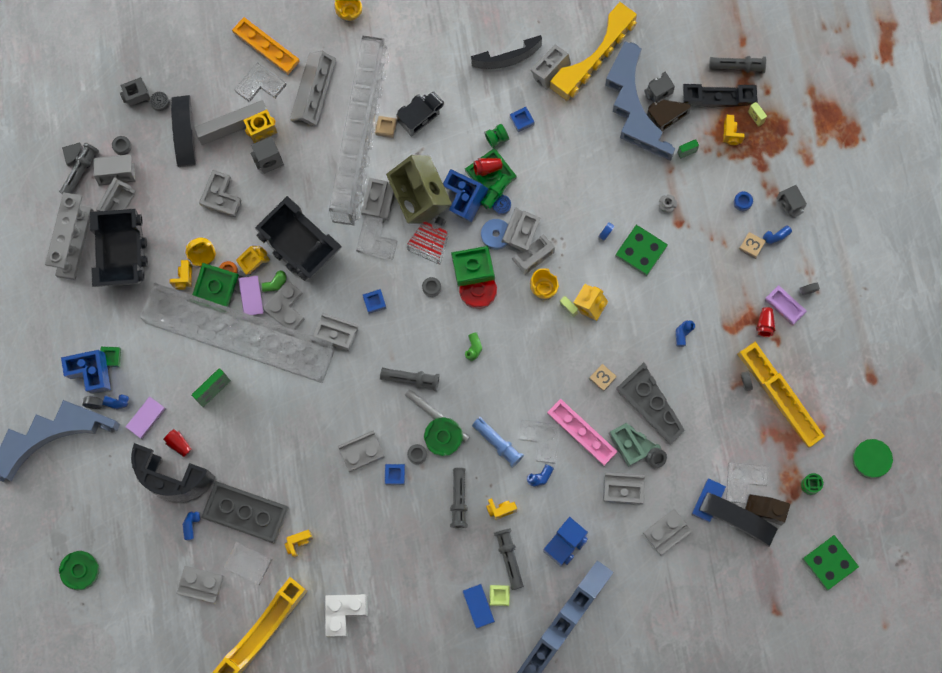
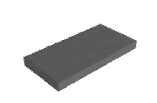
(245, 512)

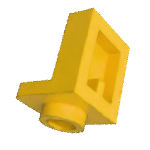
(730, 128)
(252, 258)
(184, 275)
(505, 509)
(300, 538)

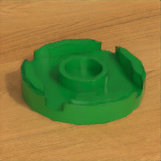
(443, 436)
(872, 458)
(79, 570)

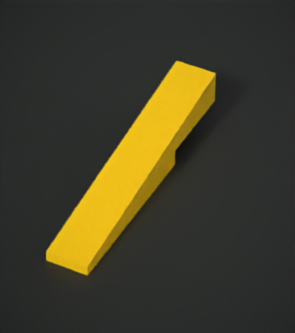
(780, 394)

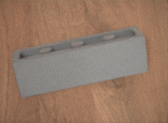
(313, 87)
(227, 123)

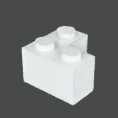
(338, 610)

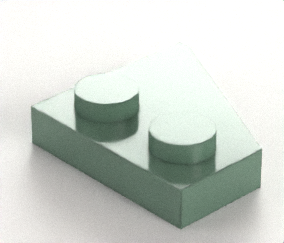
(631, 444)

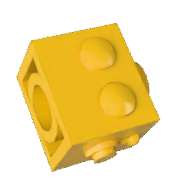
(260, 126)
(590, 301)

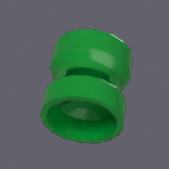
(496, 135)
(808, 484)

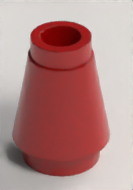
(485, 166)
(766, 323)
(177, 442)

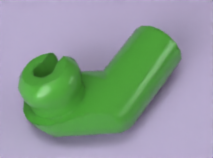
(277, 282)
(475, 348)

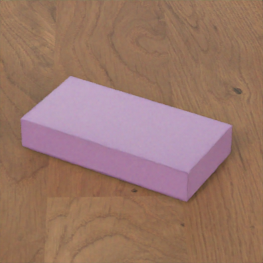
(250, 295)
(785, 305)
(145, 417)

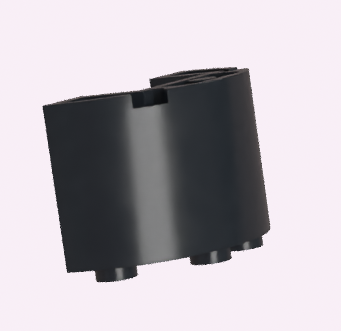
(296, 239)
(118, 248)
(194, 483)

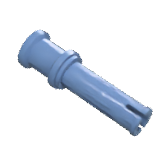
(504, 448)

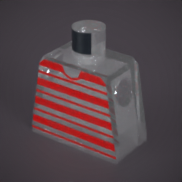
(429, 240)

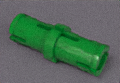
(495, 191)

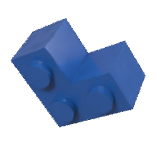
(468, 194)
(91, 367)
(566, 541)

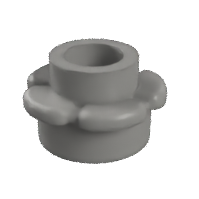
(669, 198)

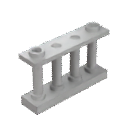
(68, 236)

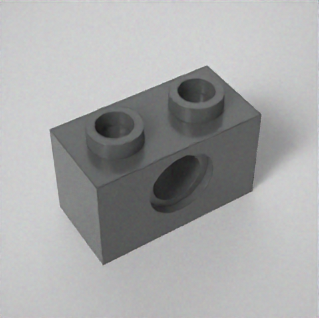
(266, 155)

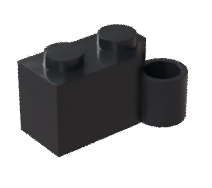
(419, 112)

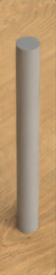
(427, 408)

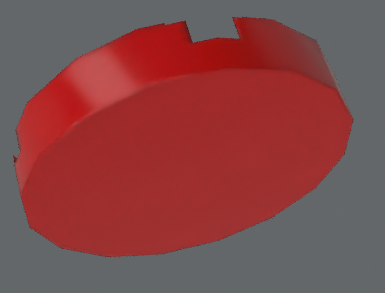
(478, 294)

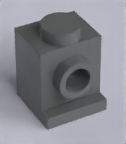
(135, 86)
(660, 88)
(792, 201)

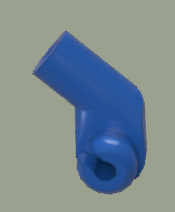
(780, 235)
(682, 331)
(122, 402)
(540, 478)
(188, 524)

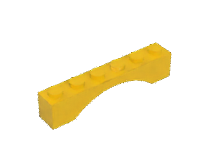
(570, 78)
(275, 614)

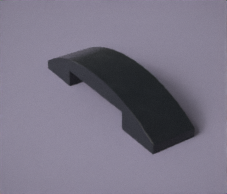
(507, 59)
(719, 96)
(182, 131)
(738, 518)

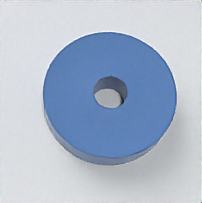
(487, 231)

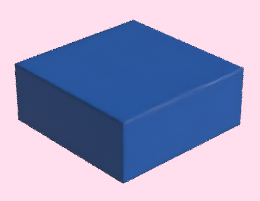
(522, 119)
(374, 301)
(394, 474)

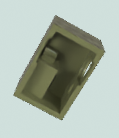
(421, 188)

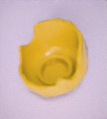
(348, 9)
(200, 251)
(544, 284)

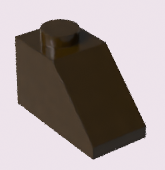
(667, 113)
(768, 508)

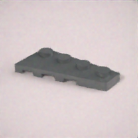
(645, 396)

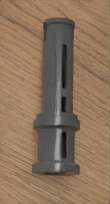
(747, 64)
(82, 162)
(418, 379)
(459, 508)
(507, 549)

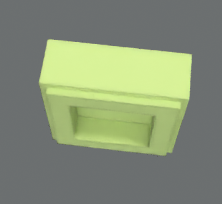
(757, 114)
(569, 306)
(499, 595)

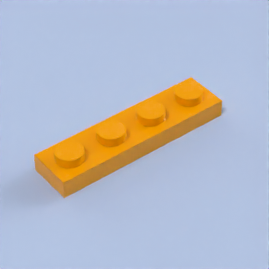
(265, 45)

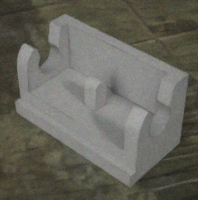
(550, 65)
(114, 167)
(116, 196)
(536, 254)

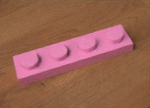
(582, 432)

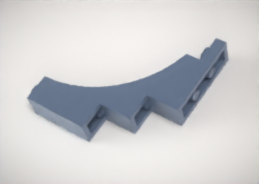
(638, 127)
(68, 421)
(566, 619)

